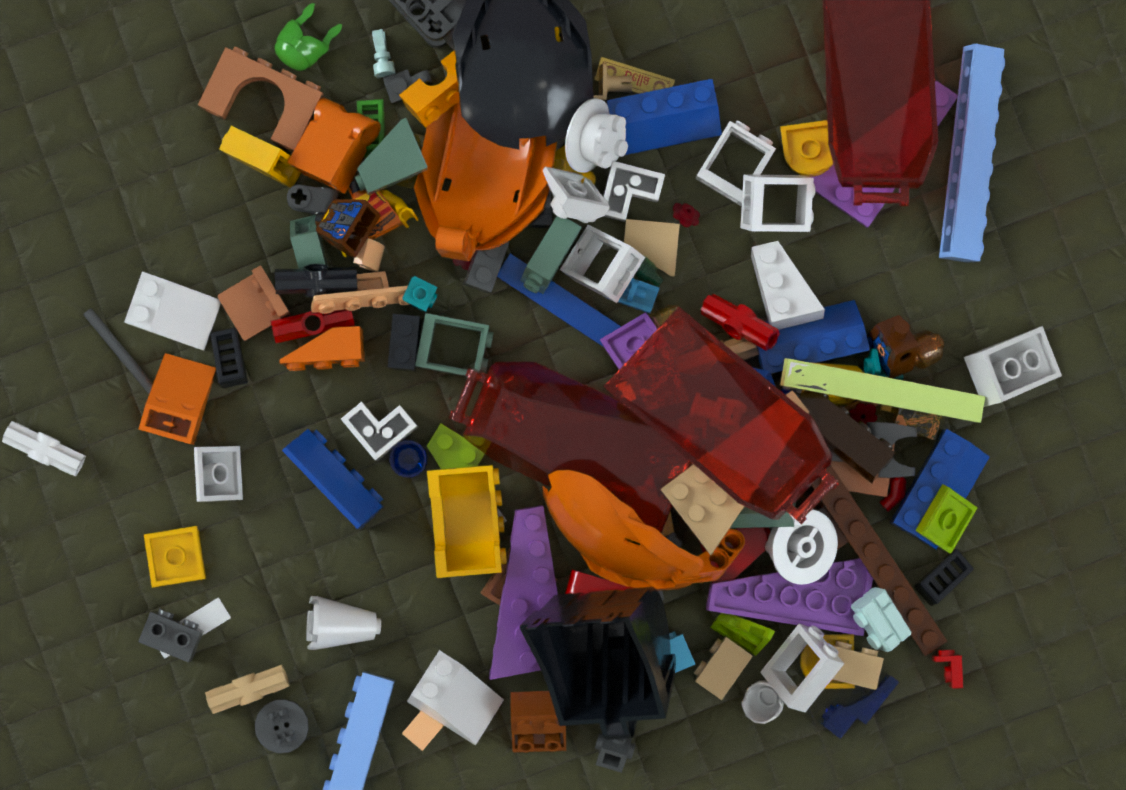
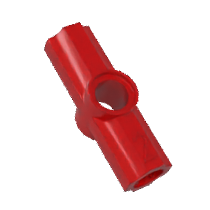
(740, 322)
(294, 326)

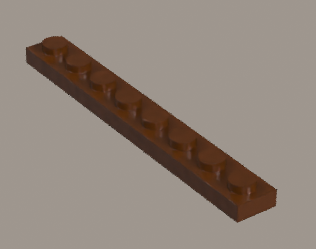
(881, 565)

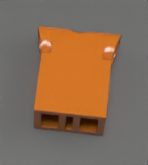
(333, 145)

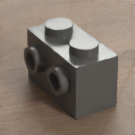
(171, 635)

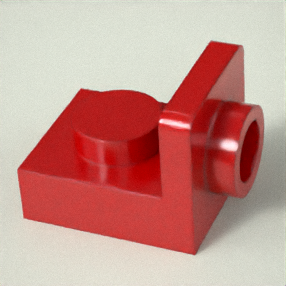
(953, 672)

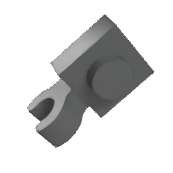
(401, 81)

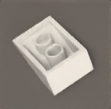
(173, 311)
(1013, 366)
(455, 698)

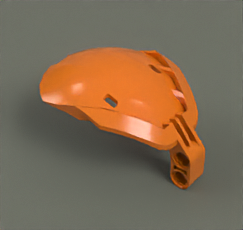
(484, 177)
(599, 527)

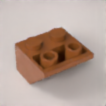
(535, 723)

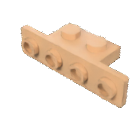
(371, 291)

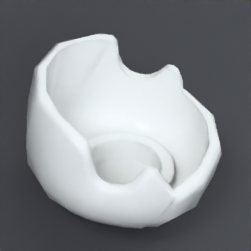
(762, 703)

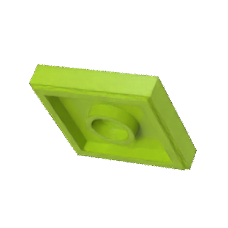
(946, 519)

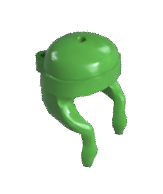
(298, 50)

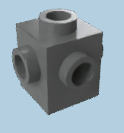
(620, 748)

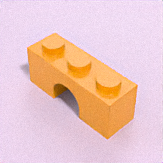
(430, 102)

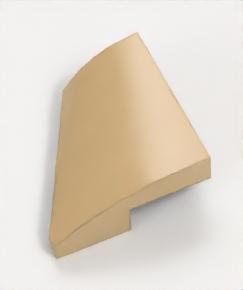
(655, 241)

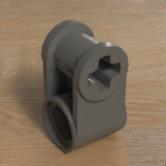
(317, 198)

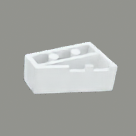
(783, 289)

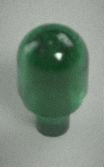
(647, 272)

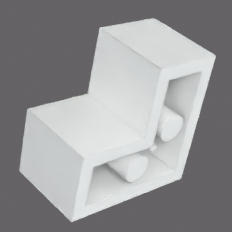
(630, 181)
(378, 436)

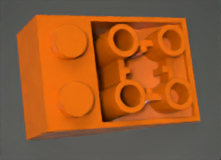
(334, 346)
(178, 399)

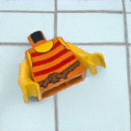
(391, 207)

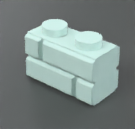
(880, 619)

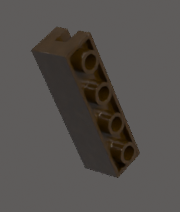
(847, 438)

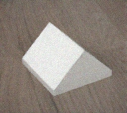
(218, 473)

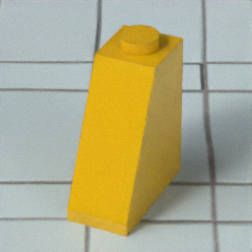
(259, 156)

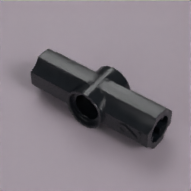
(315, 280)

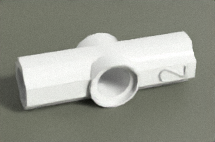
(43, 448)

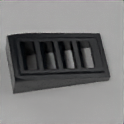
(234, 379)
(925, 589)

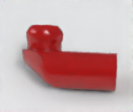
(896, 494)

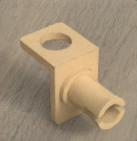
(612, 83)

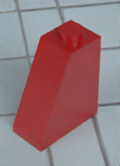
(754, 546)

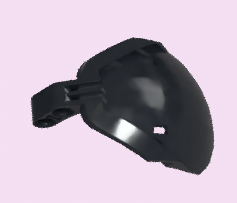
(526, 78)

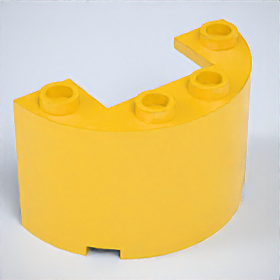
(466, 520)

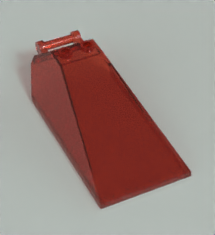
(880, 95)
(725, 419)
(551, 423)

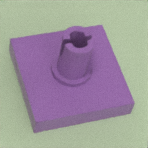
(628, 339)

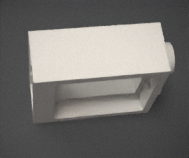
(720, 185)
(753, 203)
(619, 271)
(805, 694)

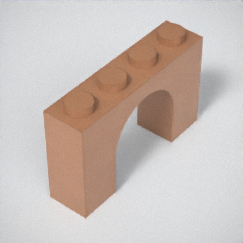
(238, 70)

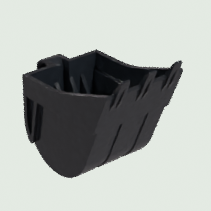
(604, 657)

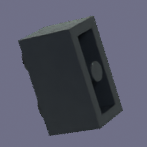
(404, 342)

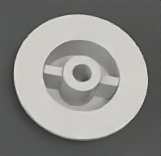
(595, 137)
(803, 551)

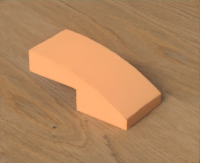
(370, 255)
(422, 730)

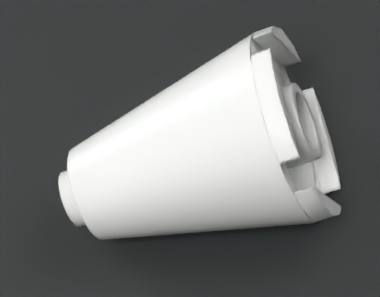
(339, 624)

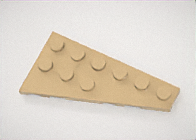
(704, 504)

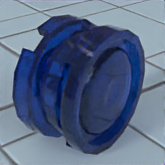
(408, 459)

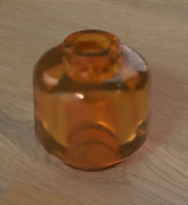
(929, 349)

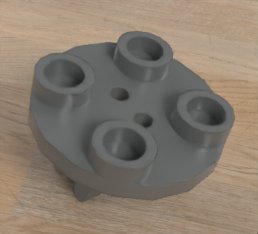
(286, 738)

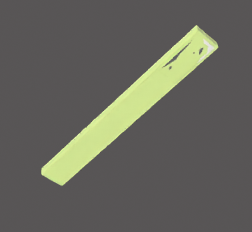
(882, 390)

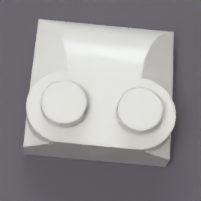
(574, 198)

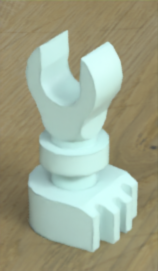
(383, 67)

